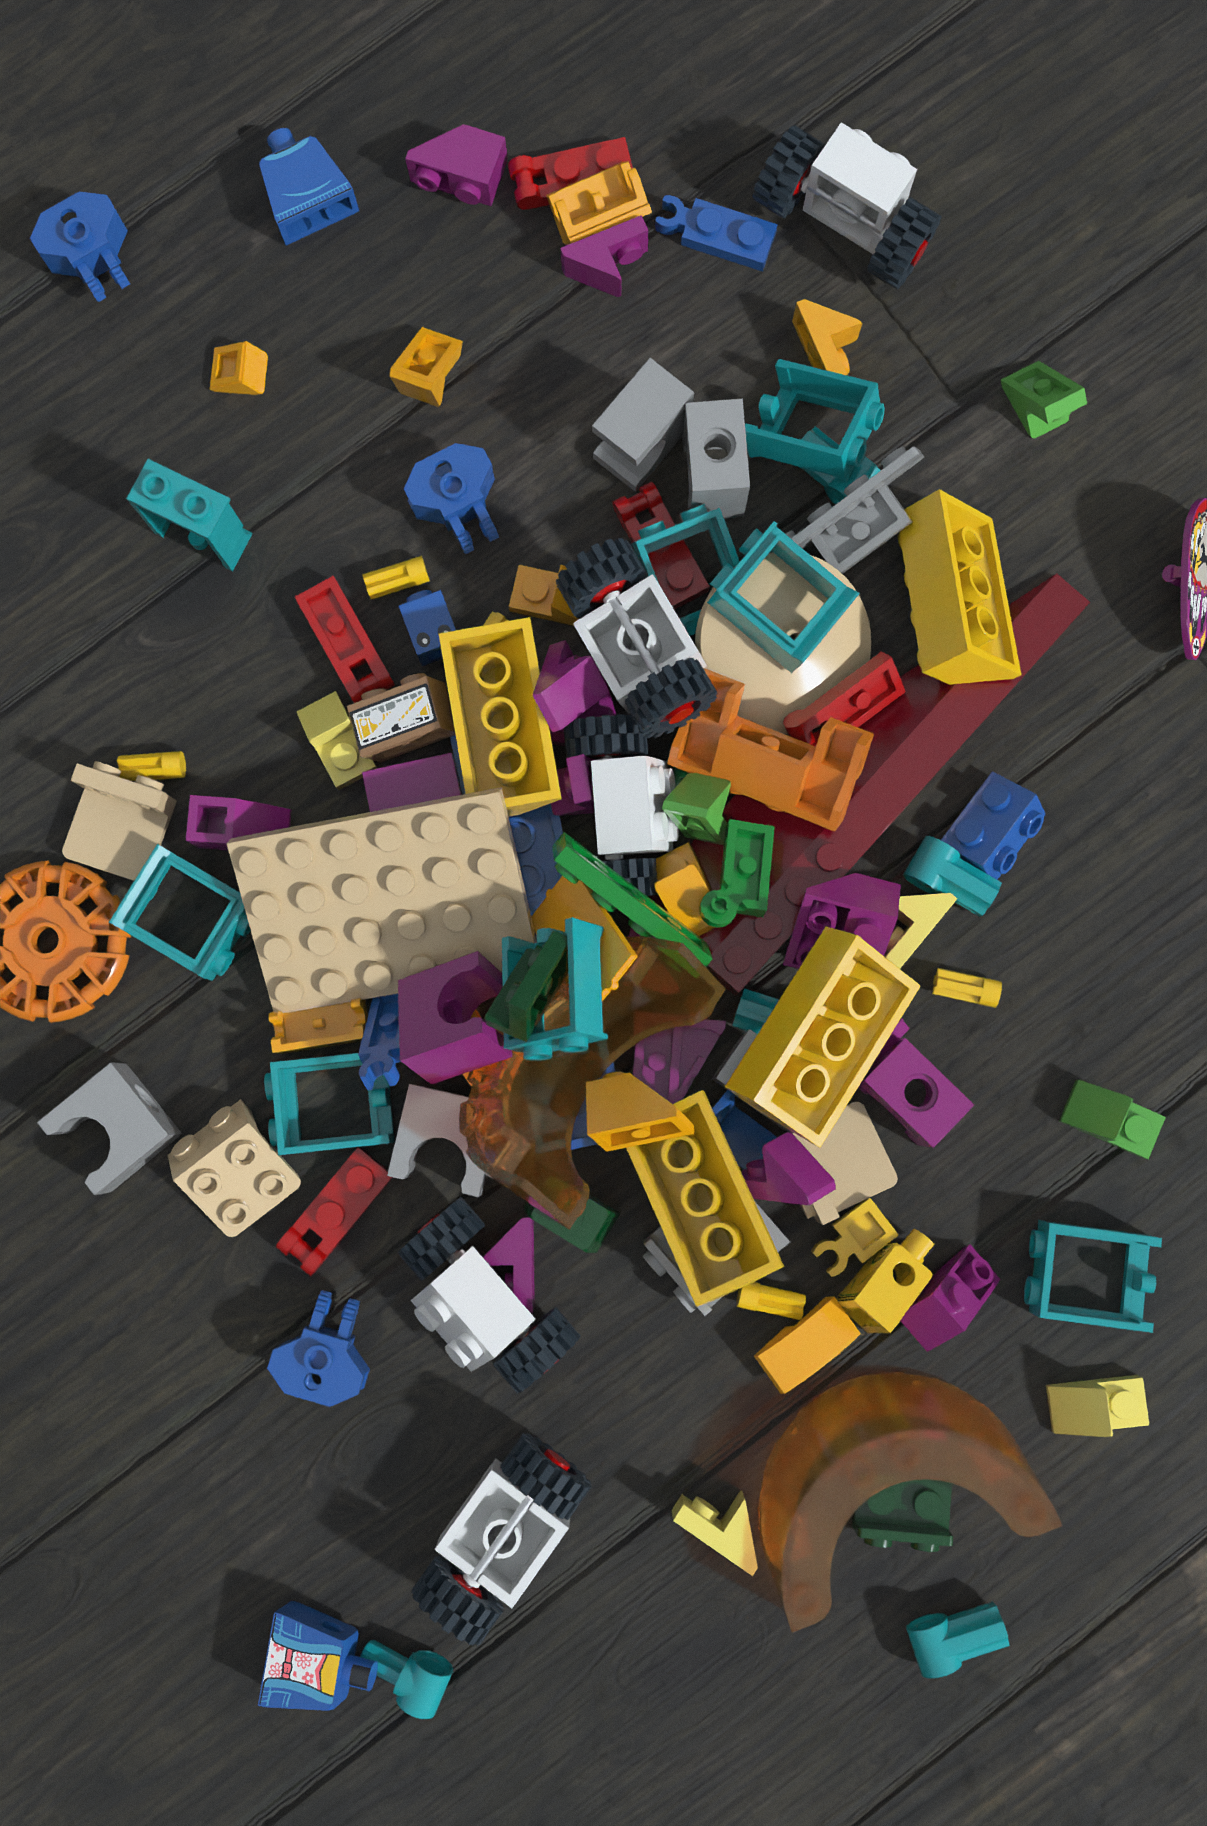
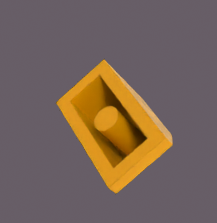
(630, 1113)

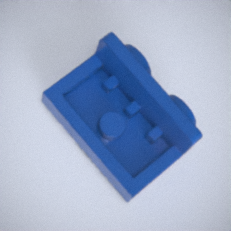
(996, 825)

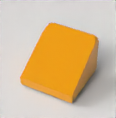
(239, 369)

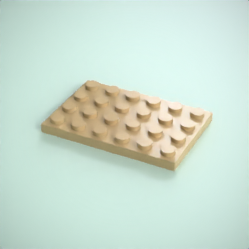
(380, 897)

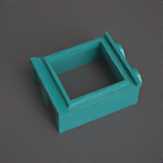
(823, 389)
(169, 497)
(693, 522)
(757, 626)
(216, 952)
(584, 992)
(285, 1127)
(1135, 1277)

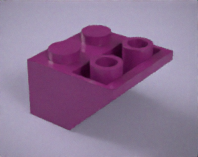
(847, 904)

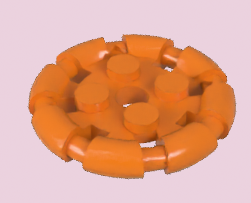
(75, 946)

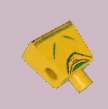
(875, 1297)

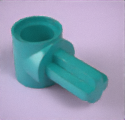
(417, 1679)

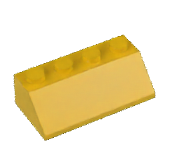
(957, 592)
(495, 716)
(823, 1035)
(705, 1207)

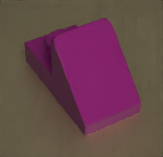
(596, 256)
(567, 686)
(575, 787)
(787, 1173)
(517, 1249)

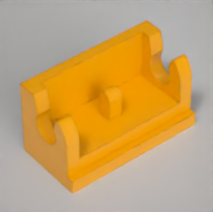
(598, 202)
(319, 1027)

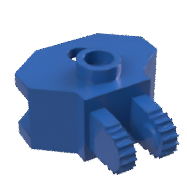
(84, 244)
(453, 491)
(323, 1353)

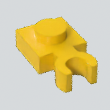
(861, 1233)

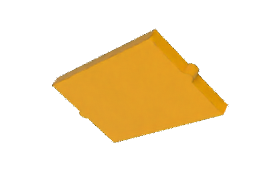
(575, 901)

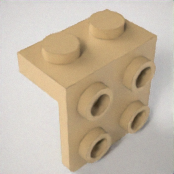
(116, 820)
(855, 1162)
(232, 1170)

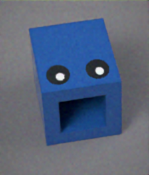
(425, 619)

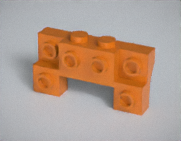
(772, 765)

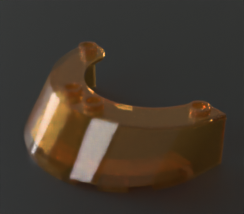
(526, 1109)
(868, 1439)

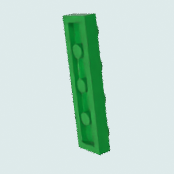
(615, 892)

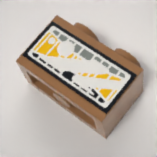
(401, 718)

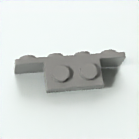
(863, 518)

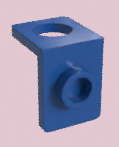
(741, 1131)

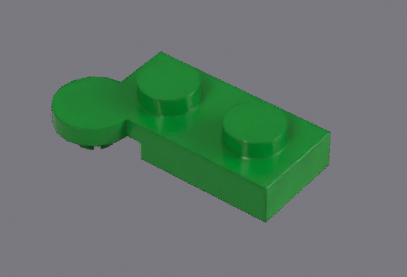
(743, 874)

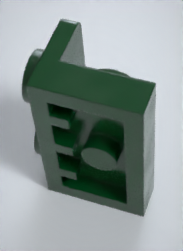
(530, 988)
(907, 1513)

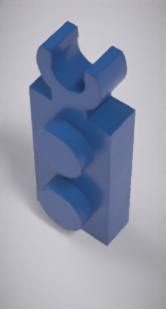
(719, 231)
(380, 1042)

